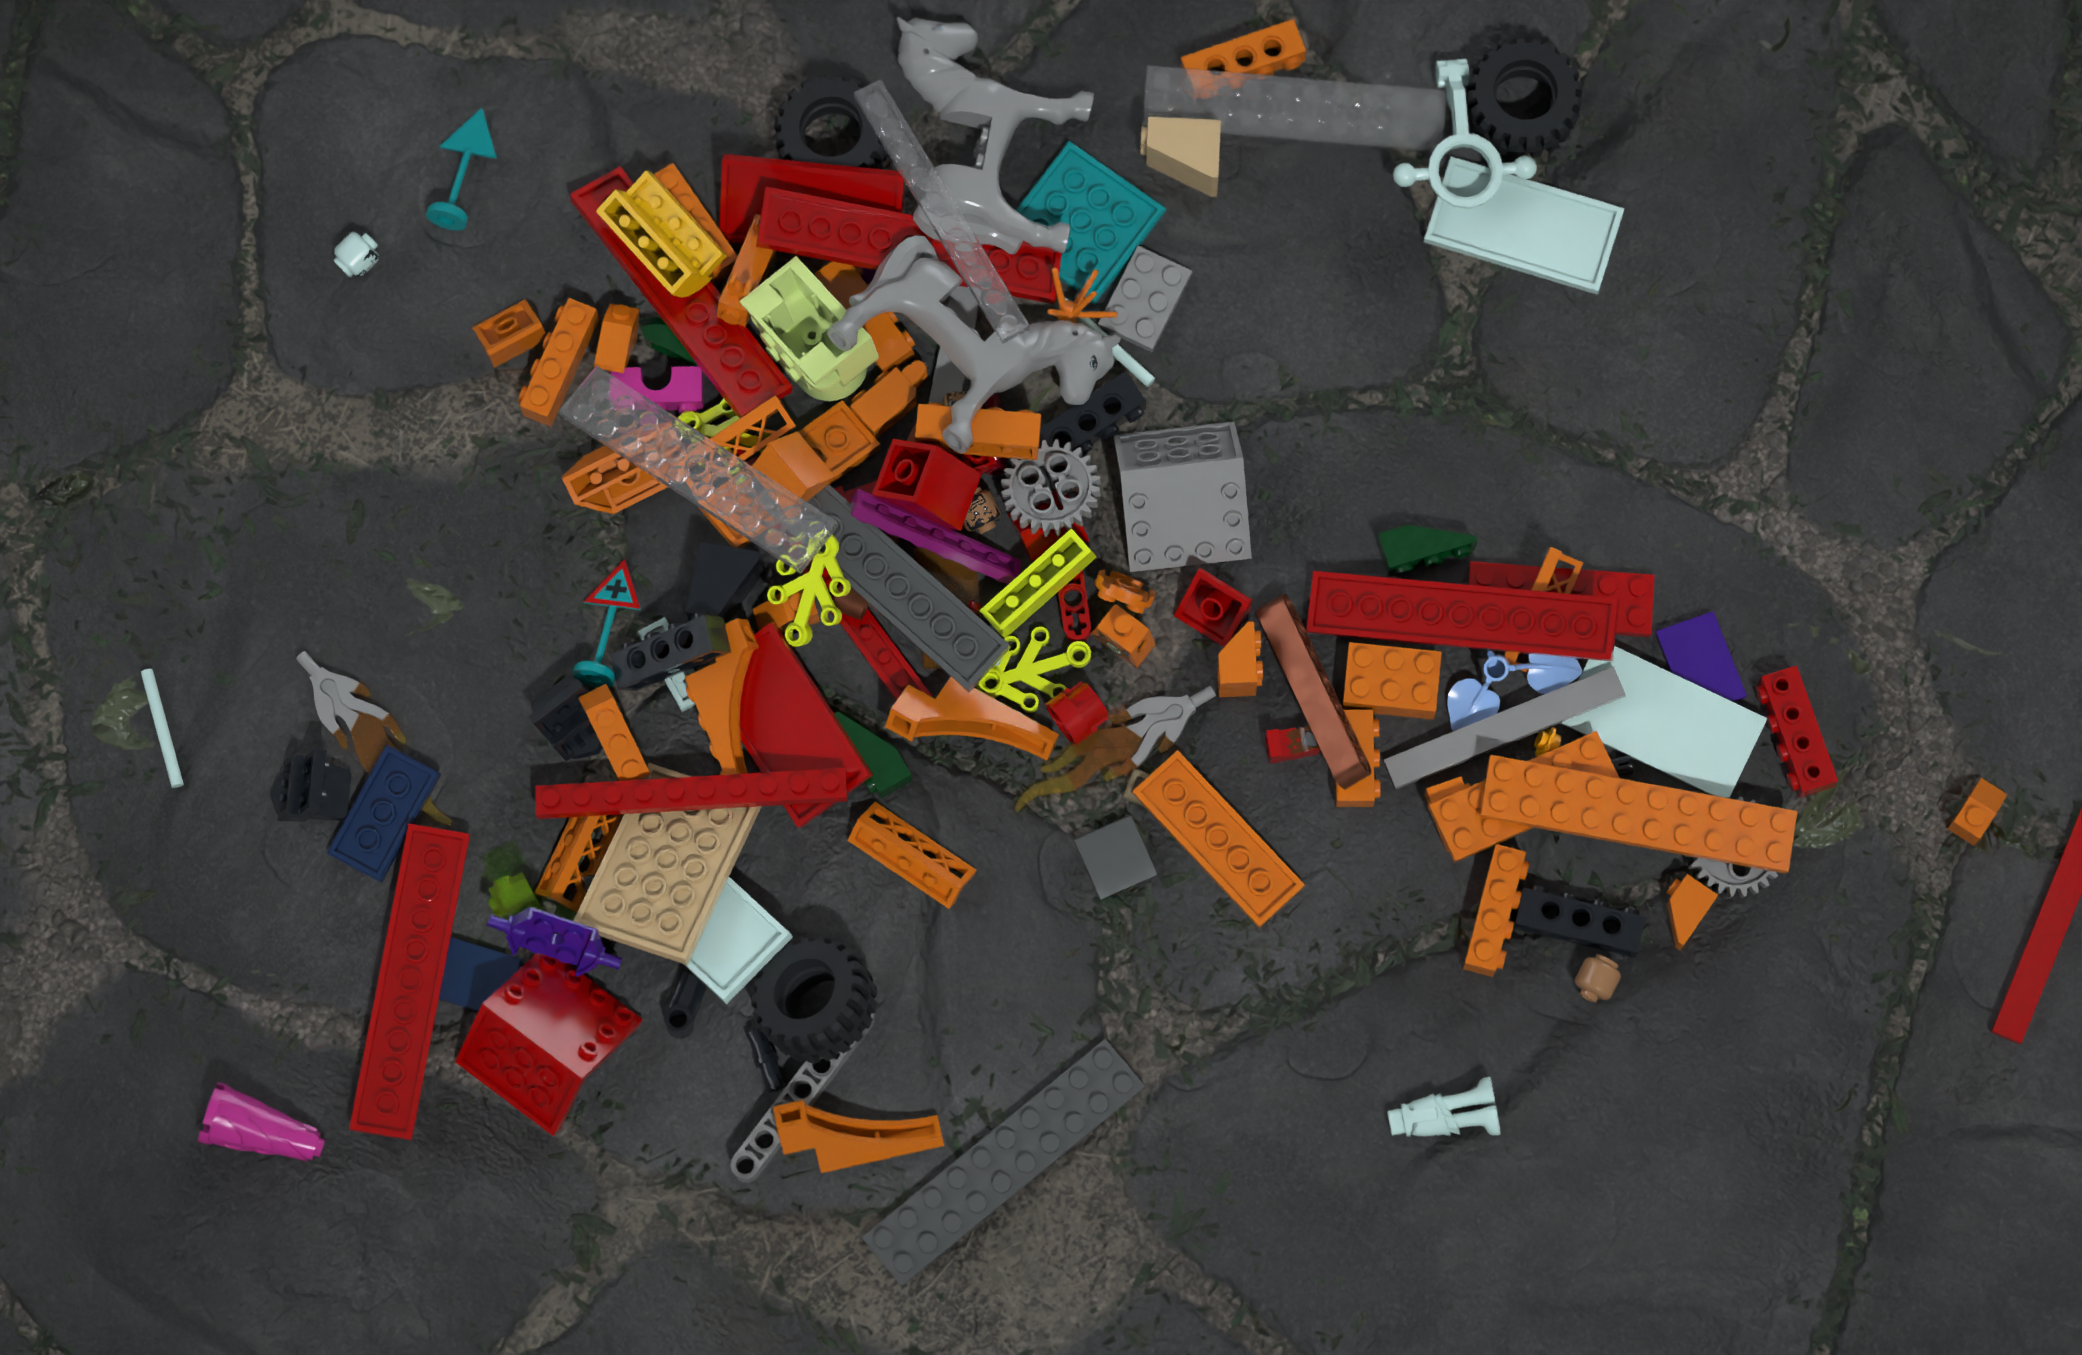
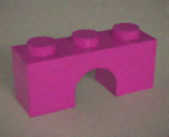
(682, 393)

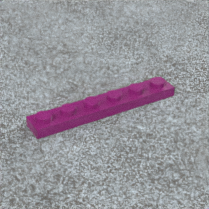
(934, 537)

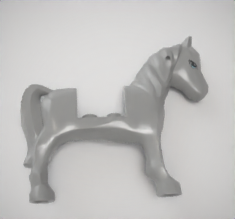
(961, 97)
(918, 289)

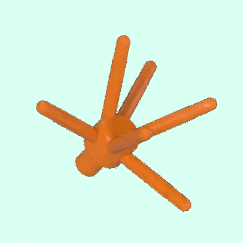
(1071, 310)

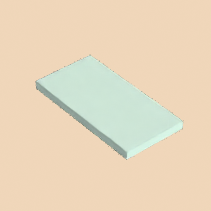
(1526, 227)
(1672, 725)
(736, 942)

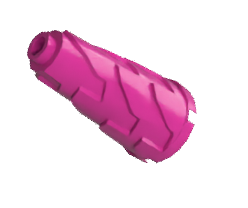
(250, 1125)

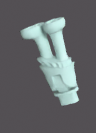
(1433, 1115)

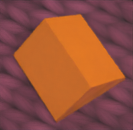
(510, 333)
(794, 466)

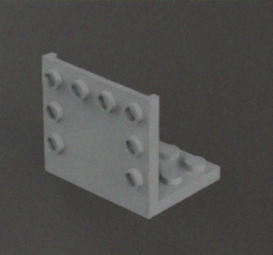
(1183, 496)

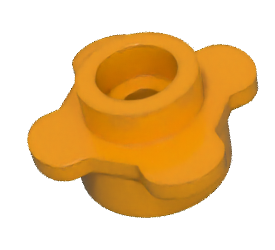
(1547, 741)

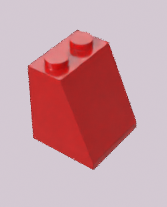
(927, 482)

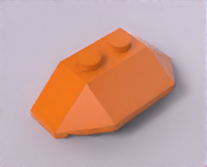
(608, 482)

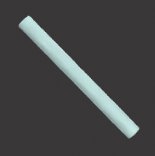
(1122, 356)
(162, 728)

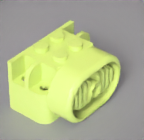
(794, 322)

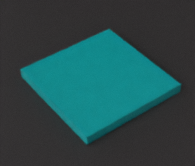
(1103, 212)

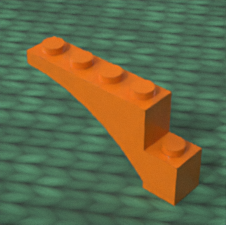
(718, 697)
(967, 715)
(851, 1141)

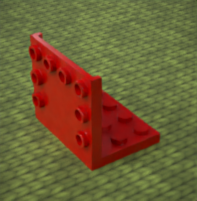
(544, 1038)

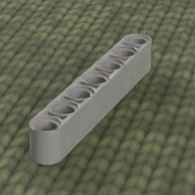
(767, 1125)

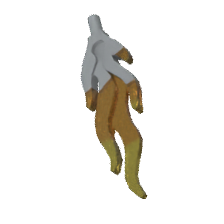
(363, 719)
(1112, 745)

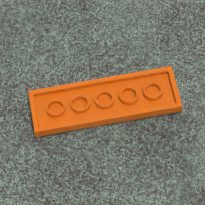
(837, 440)
(1459, 813)
(1218, 839)

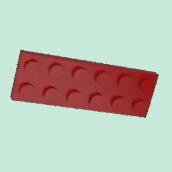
(1632, 589)

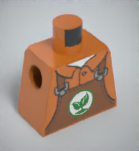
(1124, 635)

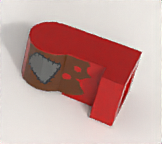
(1290, 744)

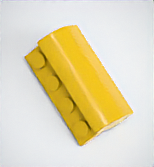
(662, 235)

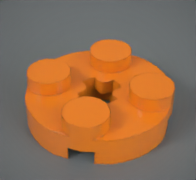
(1124, 589)

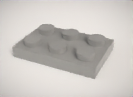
(1145, 298)

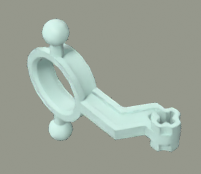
(1454, 76)

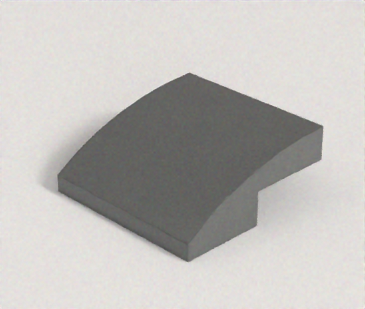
(1115, 857)

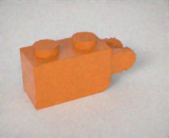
(889, 398)

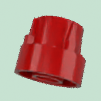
(1077, 712)

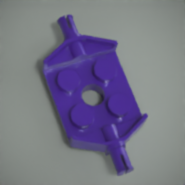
(575, 945)

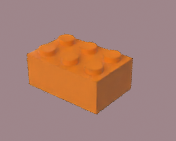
(1392, 680)

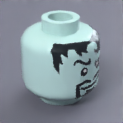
(356, 254)

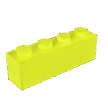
(1038, 583)

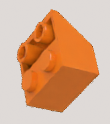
(1237, 664)

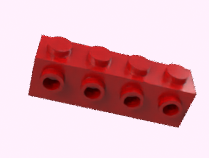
(1797, 732)

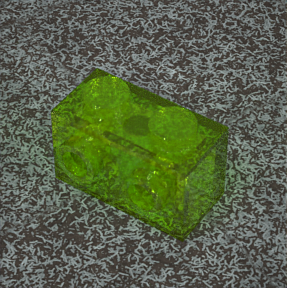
(512, 896)

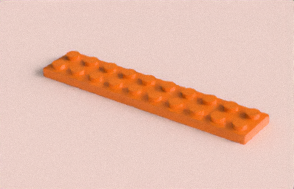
(1638, 814)

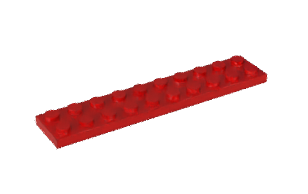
(867, 234)
(722, 350)
(1463, 615)
(410, 982)

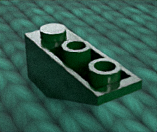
(1415, 546)
(881, 757)

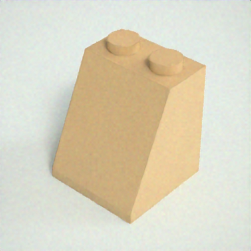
(1184, 150)

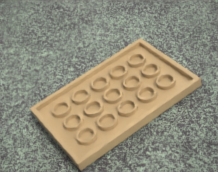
(665, 875)

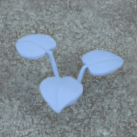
(1472, 702)

